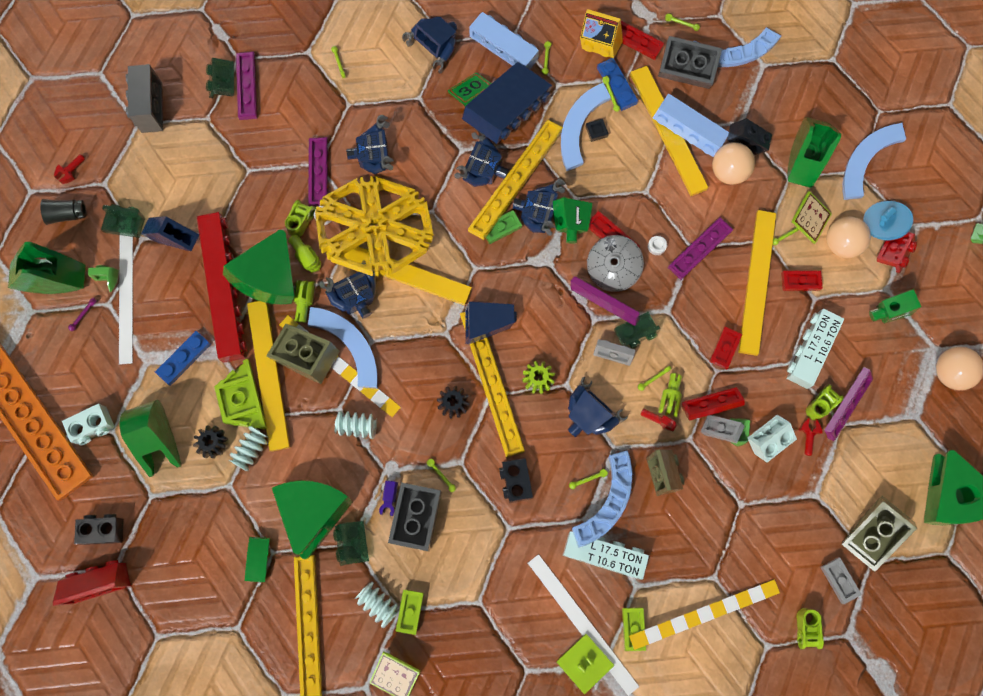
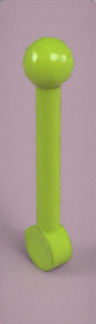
(668, 17)
(547, 46)
(334, 49)
(616, 108)
(776, 240)
(641, 387)
(431, 463)
(603, 473)

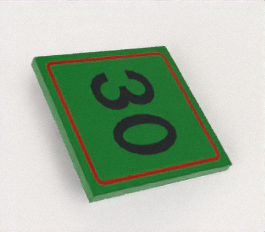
(469, 88)

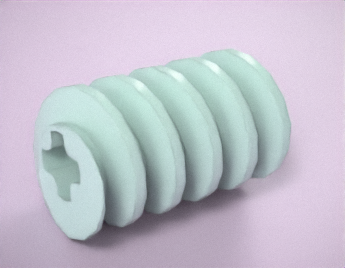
(355, 425)
(248, 449)
(377, 605)

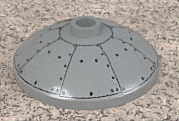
(619, 276)

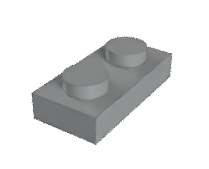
(614, 352)
(722, 428)
(840, 580)

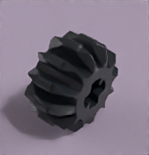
(460, 399)
(210, 434)

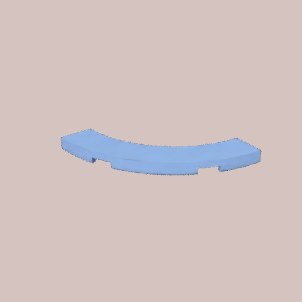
(745, 54)
(574, 121)
(855, 168)
(352, 339)
(615, 504)

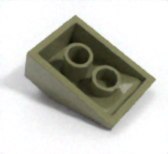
(303, 353)
(665, 472)
(879, 533)

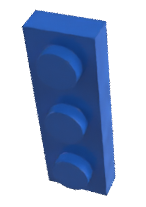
(621, 90)
(182, 358)

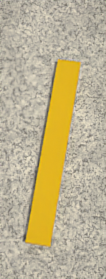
(674, 143)
(515, 180)
(418, 278)
(757, 283)
(268, 376)
(496, 396)
(307, 626)

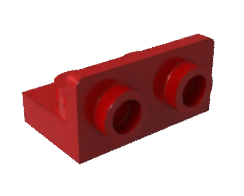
(897, 251)

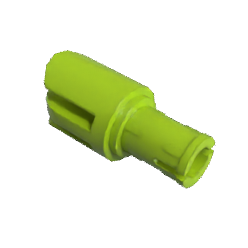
(305, 254)
(303, 298)
(672, 394)

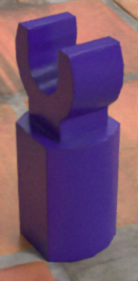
(389, 497)

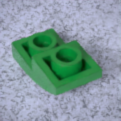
(257, 559)

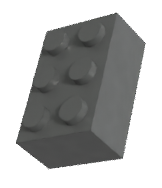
(689, 62)
(144, 98)
(415, 517)

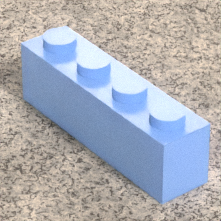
(502, 41)
(690, 125)

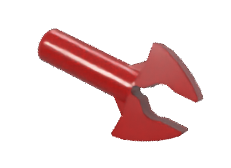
(59, 171)
(664, 421)
(810, 435)

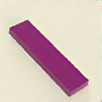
(246, 86)
(317, 170)
(700, 248)
(605, 301)
(848, 404)

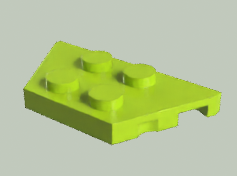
(240, 399)

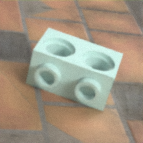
(87, 420)
(772, 438)

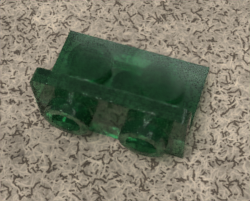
(220, 77)
(122, 221)
(633, 335)
(351, 543)

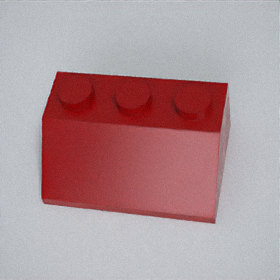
(92, 583)

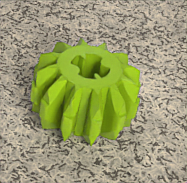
(530, 377)

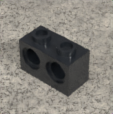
(751, 135)
(521, 480)
(99, 530)

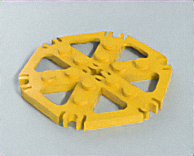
(376, 236)

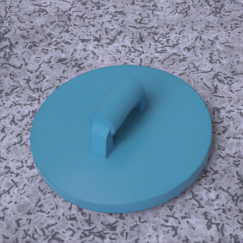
(888, 220)

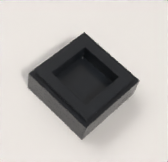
(596, 130)

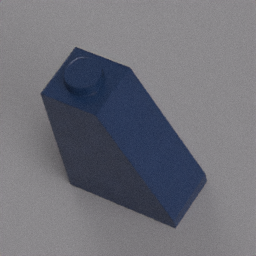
(170, 233)
(487, 320)

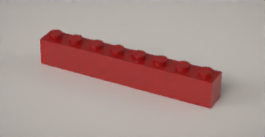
(221, 292)

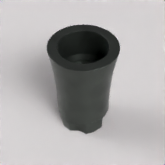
(62, 210)

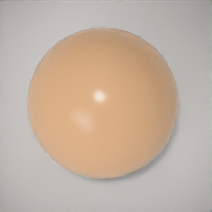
(733, 163)
(848, 237)
(959, 368)

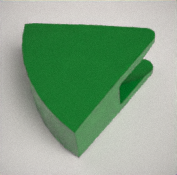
(811, 151)
(264, 271)
(45, 276)
(147, 431)
(953, 491)
(309, 512)

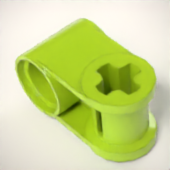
(300, 215)
(826, 401)
(809, 631)

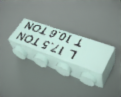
(815, 348)
(608, 556)

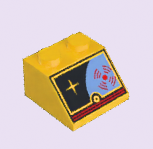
(601, 34)

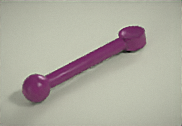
(72, 327)

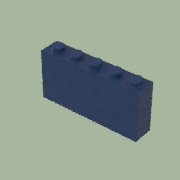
(507, 102)

